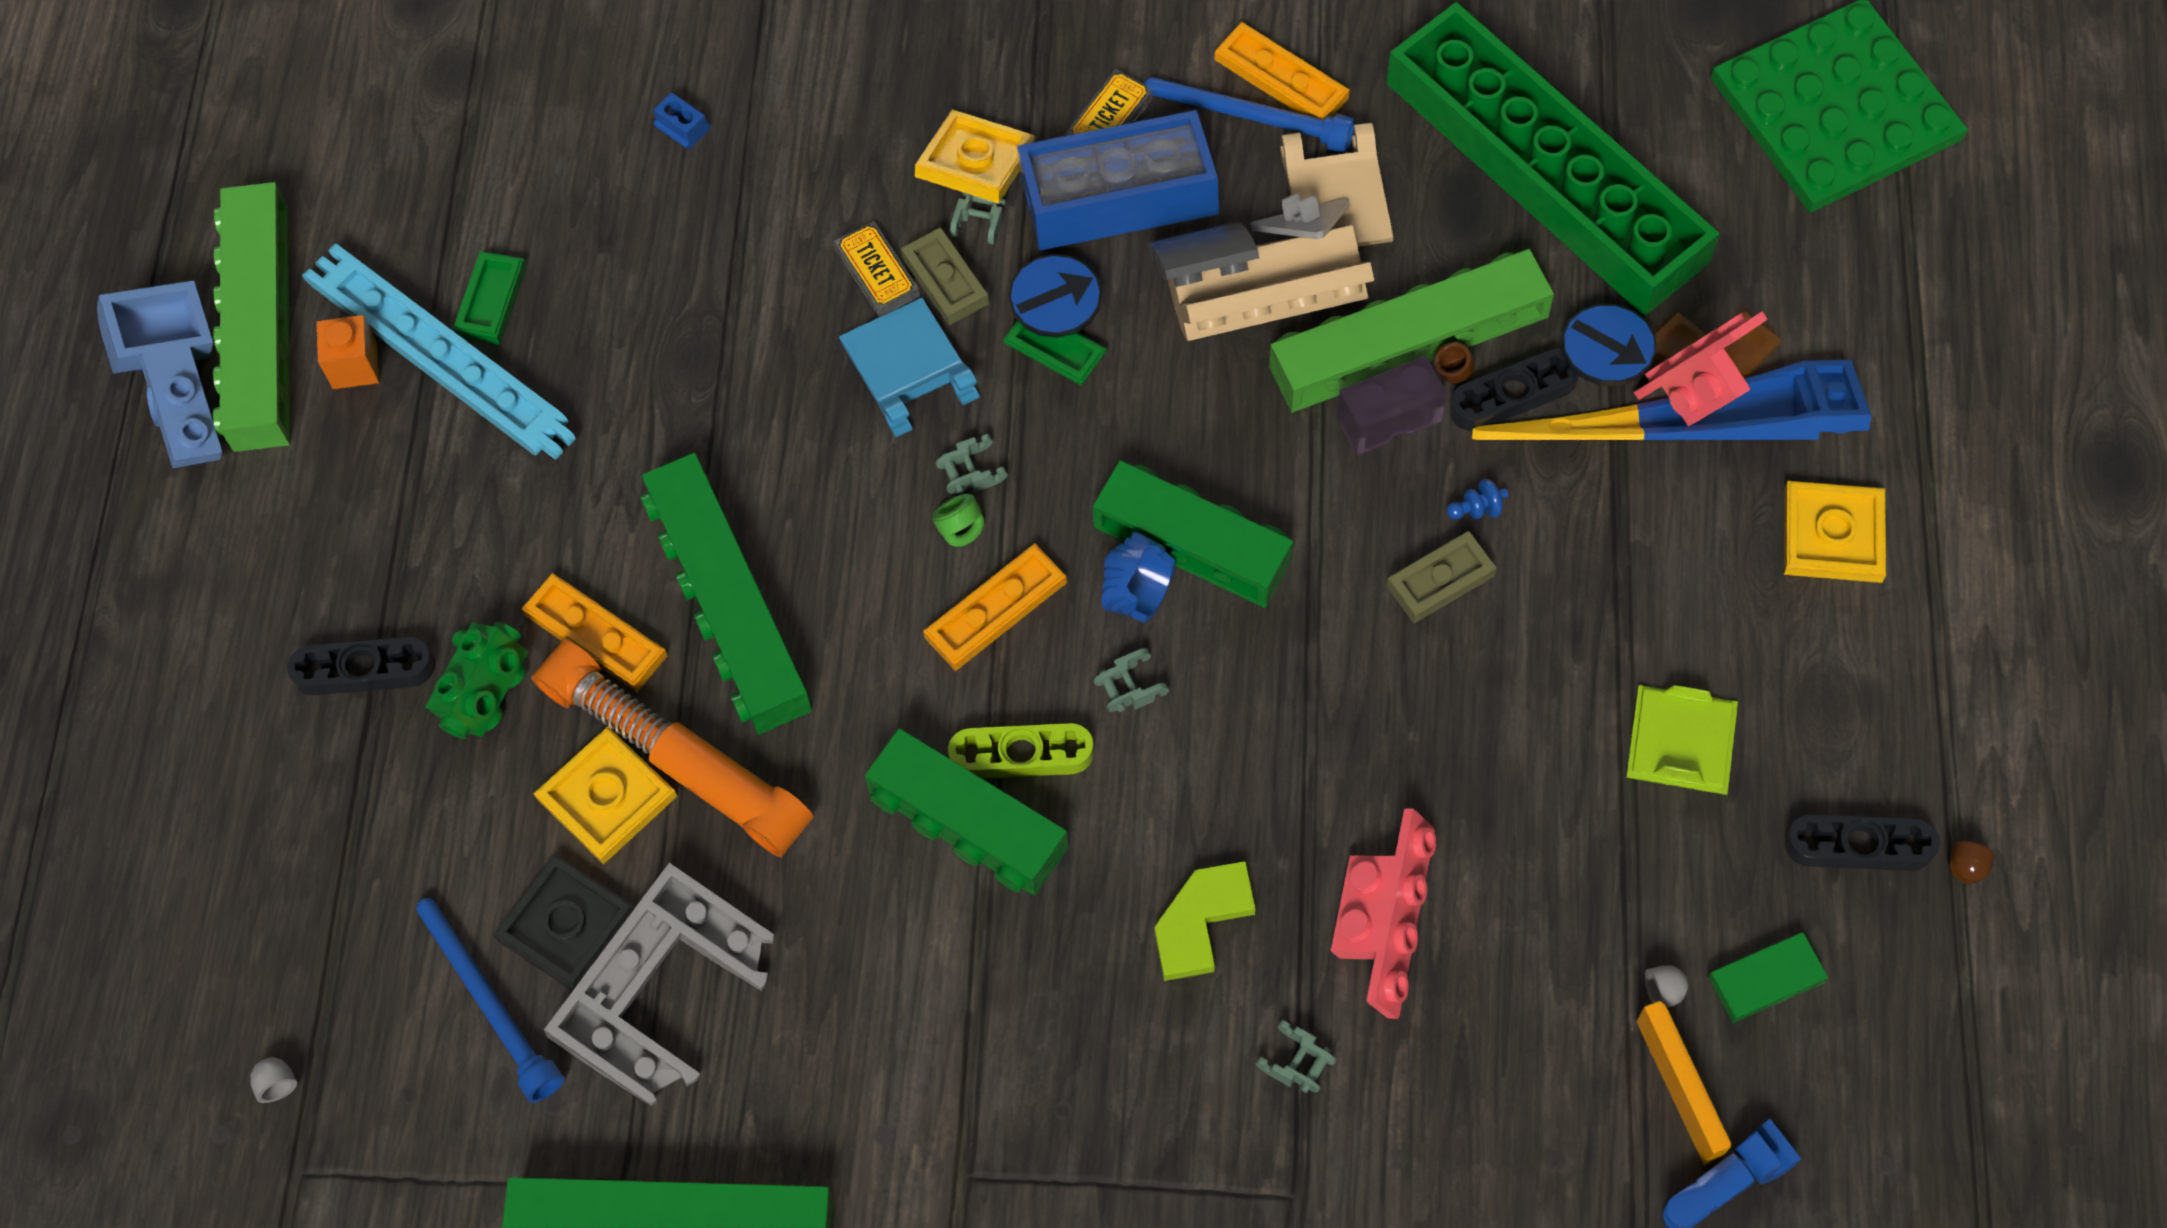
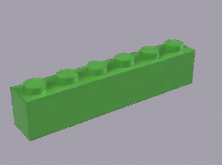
(253, 318)
(1387, 334)

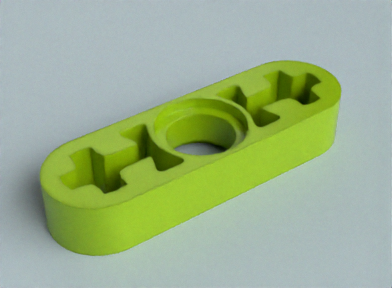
(1036, 766)

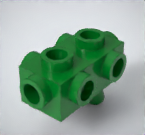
(477, 679)

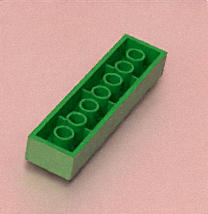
(1551, 158)

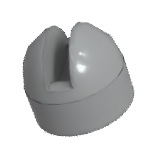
(1666, 984)
(272, 1080)

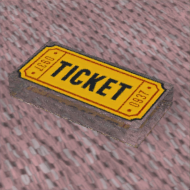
(1115, 104)
(876, 269)

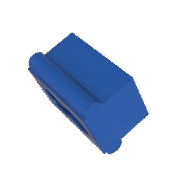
(685, 134)

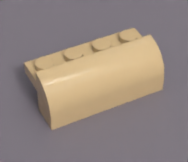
(1285, 281)

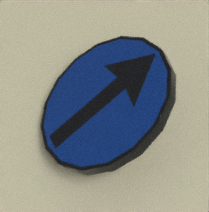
(1055, 295)
(1609, 345)

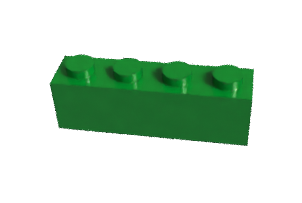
(1199, 535)
(966, 813)

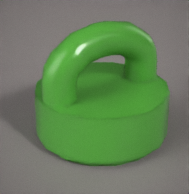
(957, 515)

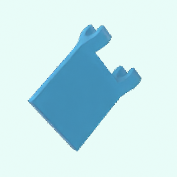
(906, 358)

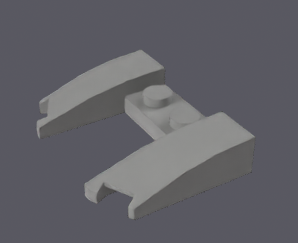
(591, 1016)

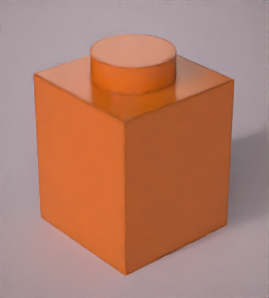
(347, 352)

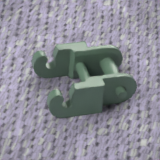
(964, 209)
(976, 479)
(1136, 696)
(1289, 1074)

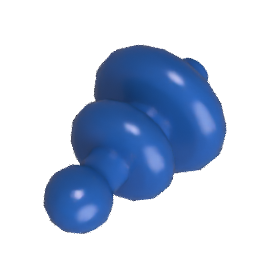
(1486, 499)

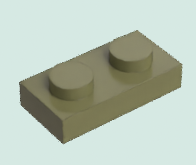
(944, 276)
(1441, 577)

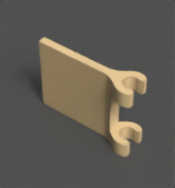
(1340, 177)

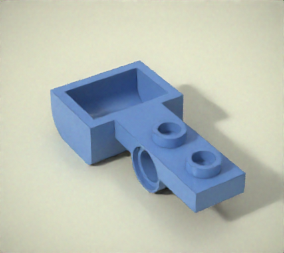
(163, 335)

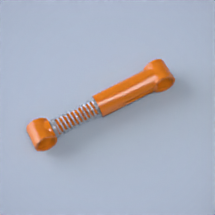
(766, 813)

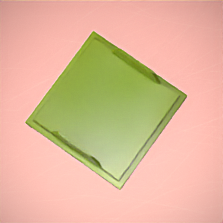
(1682, 738)

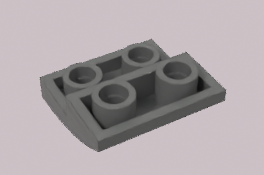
(1191, 253)

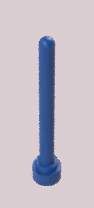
(1333, 131)
(536, 1075)

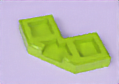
(1206, 897)

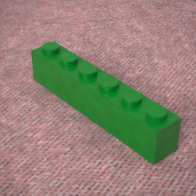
(726, 594)
(663, 1205)

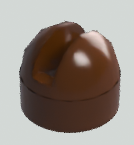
(1452, 357)
(1970, 862)

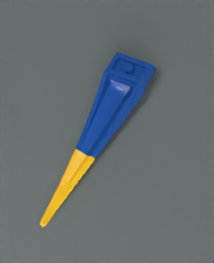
(1780, 405)

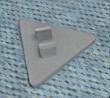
(1303, 217)

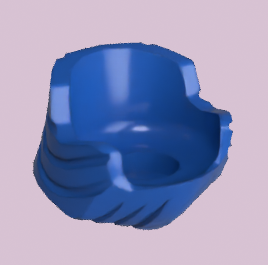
(1136, 577)

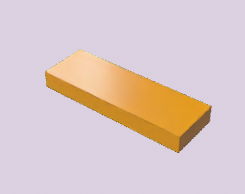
(1281, 73)
(995, 607)
(601, 634)
(1683, 1083)

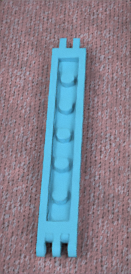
(441, 353)

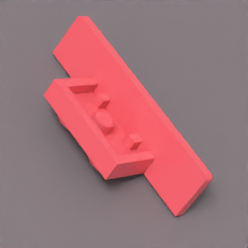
(1703, 374)
(1383, 910)

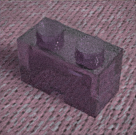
(1391, 404)

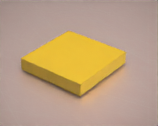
(973, 156)
(1834, 531)
(605, 795)

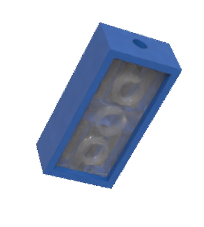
(1118, 180)

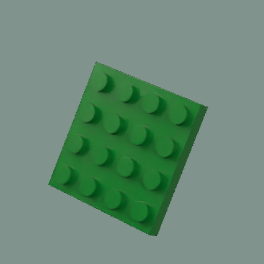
(1838, 104)

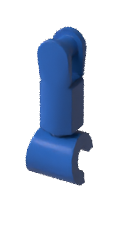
(1761, 1155)

